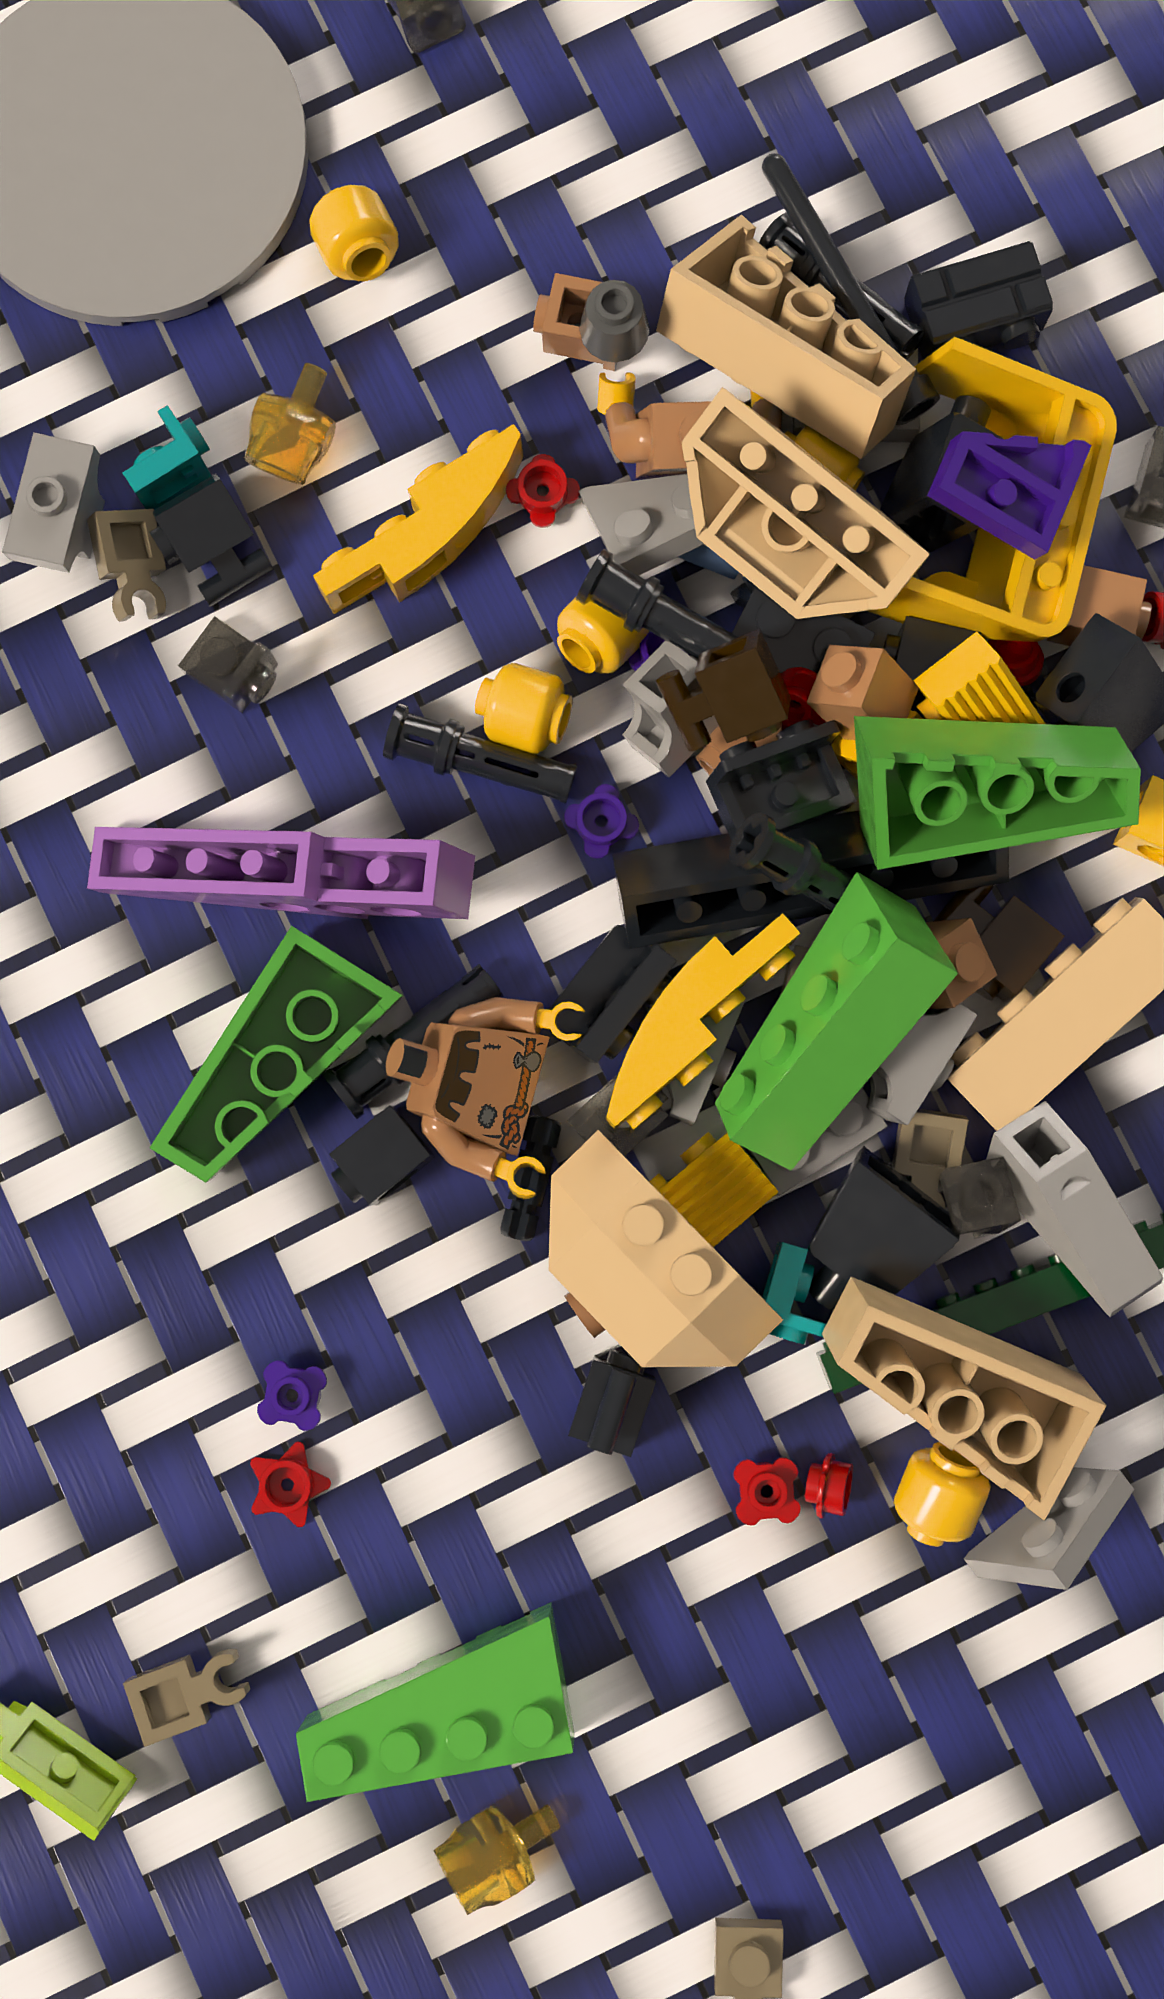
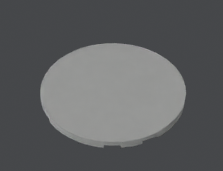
(142, 155)

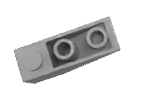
(1074, 1208)

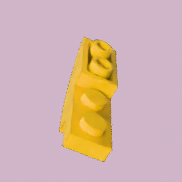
(450, 512)
(672, 1035)

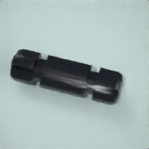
(541, 1136)

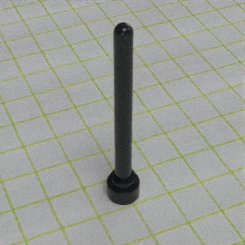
(921, 393)

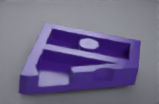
(1010, 485)

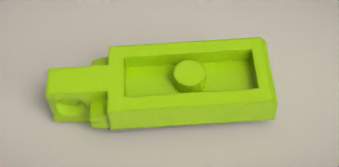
(60, 1768)

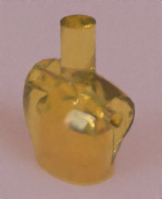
(289, 433)
(489, 1855)

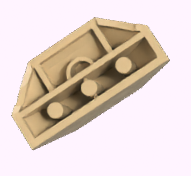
(790, 518)
(647, 1267)

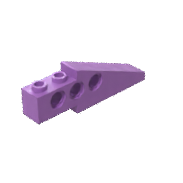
(285, 871)

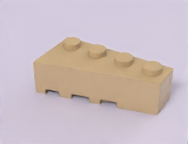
(784, 339)
(1067, 1017)
(973, 1392)

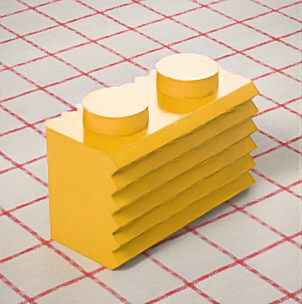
(974, 686)
(716, 1187)

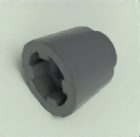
(614, 322)

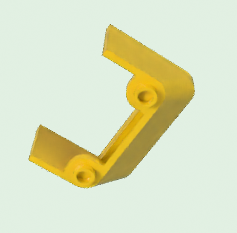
(1005, 589)

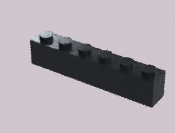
(697, 892)

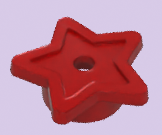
(274, 1497)

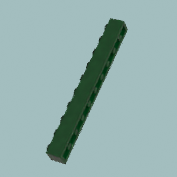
(1010, 1301)

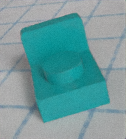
(169, 470)
(789, 1282)

